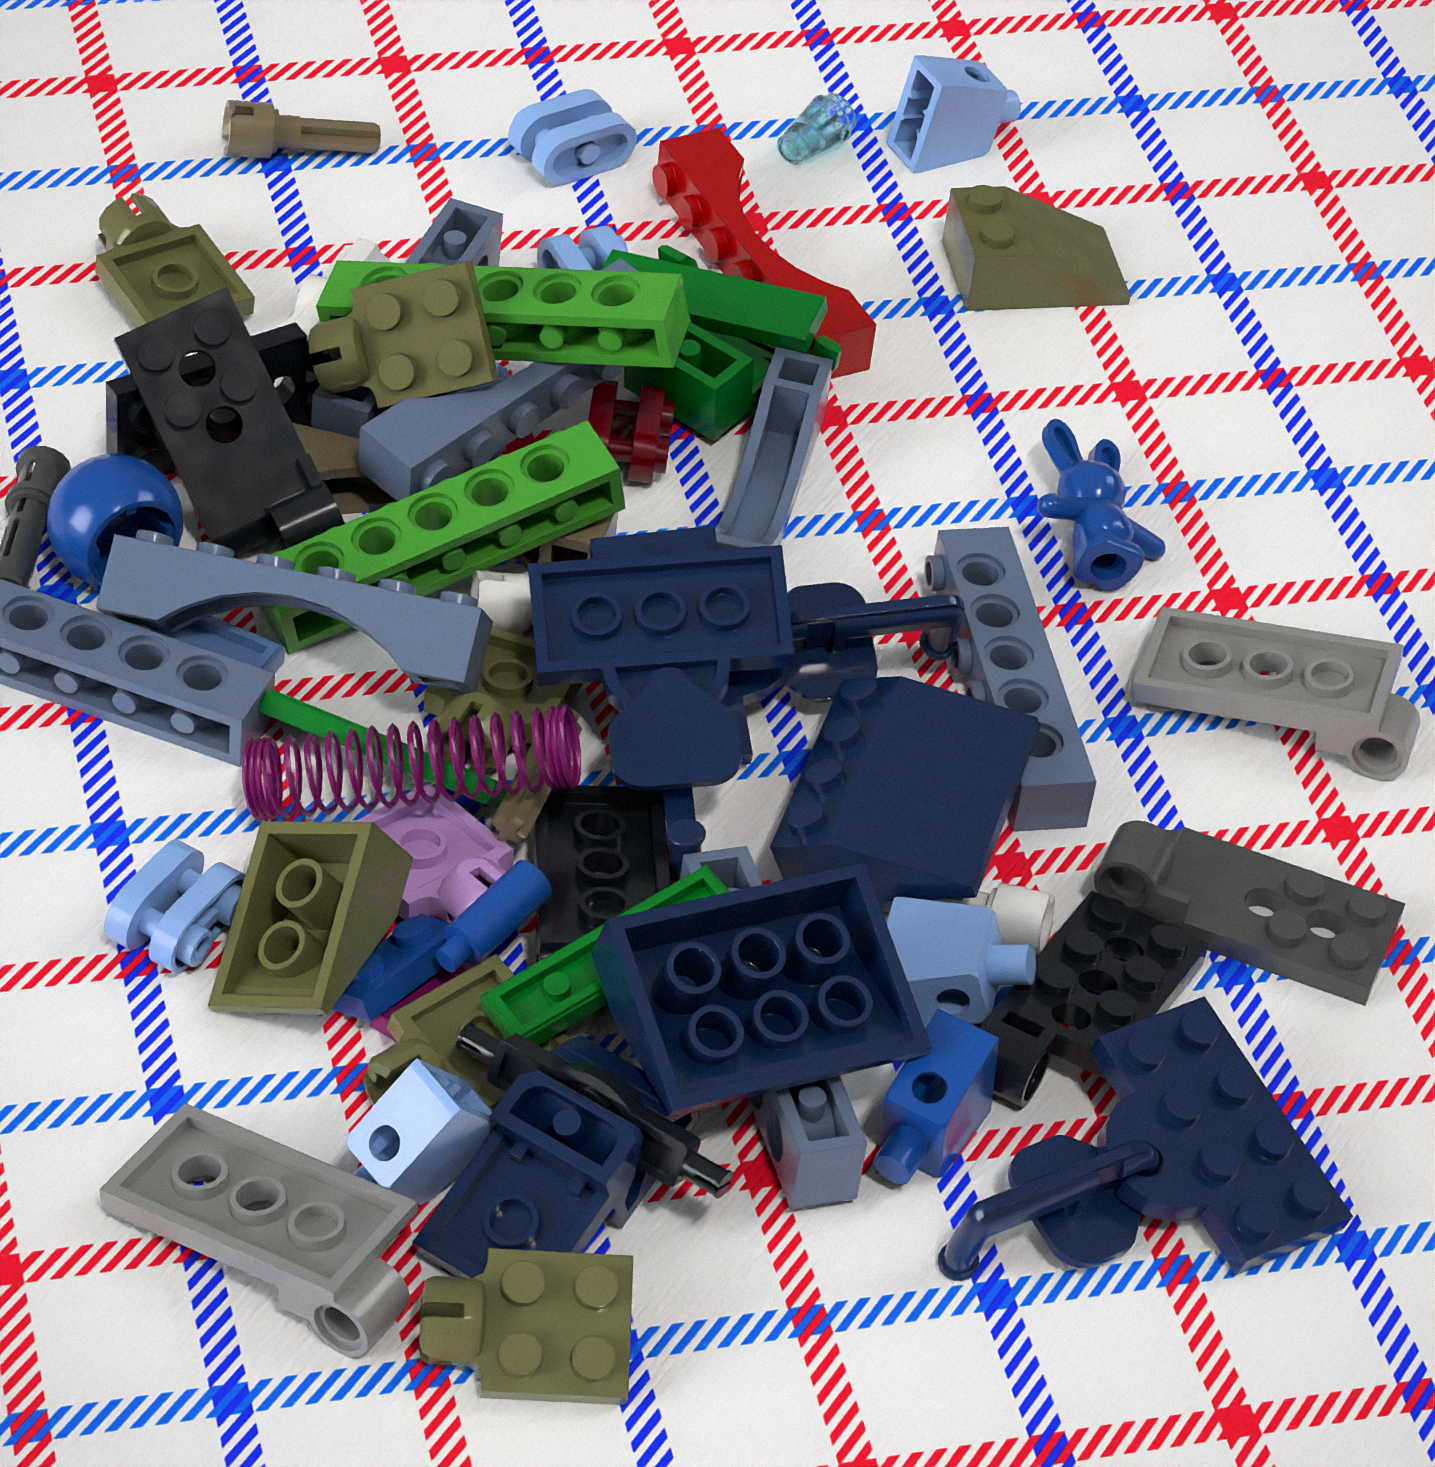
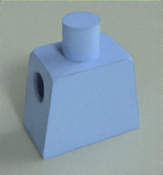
(949, 112)
(955, 957)
(420, 1132)

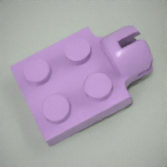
(450, 851)

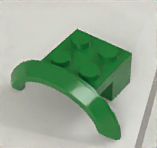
(714, 373)

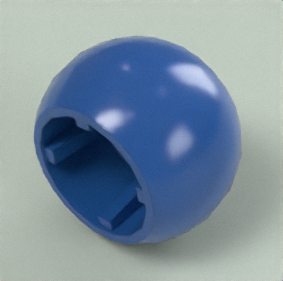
(104, 499)

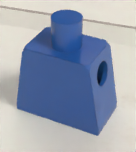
(937, 1100)

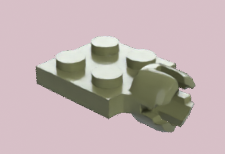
(161, 266)
(409, 338)
(505, 685)
(431, 1027)
(535, 1325)

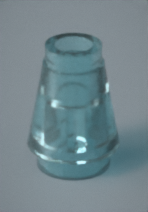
(819, 127)

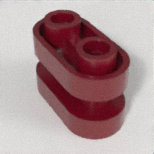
(650, 415)

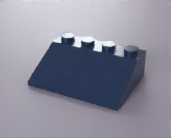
(906, 786)
(759, 989)

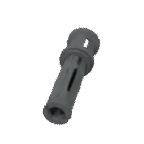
(27, 510)

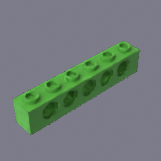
(553, 312)
(462, 524)

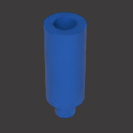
(494, 916)

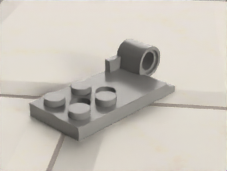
(1323, 684)
(310, 1244)

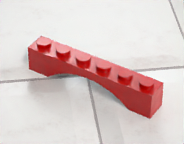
(703, 185)

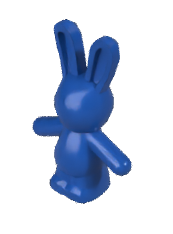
(1092, 494)

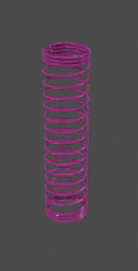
(556, 747)

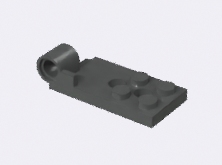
(1211, 883)

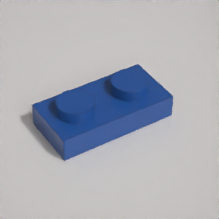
(394, 968)

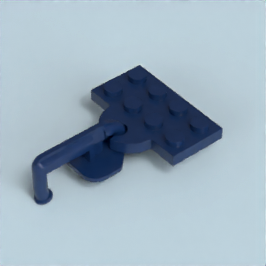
(828, 628)
(664, 647)
(1193, 1122)

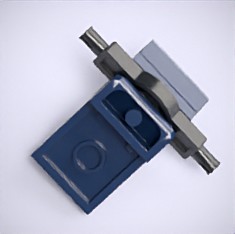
(565, 1152)

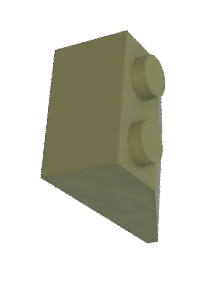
(1027, 253)
(308, 915)

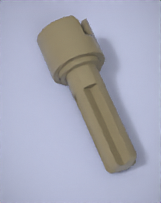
(259, 130)

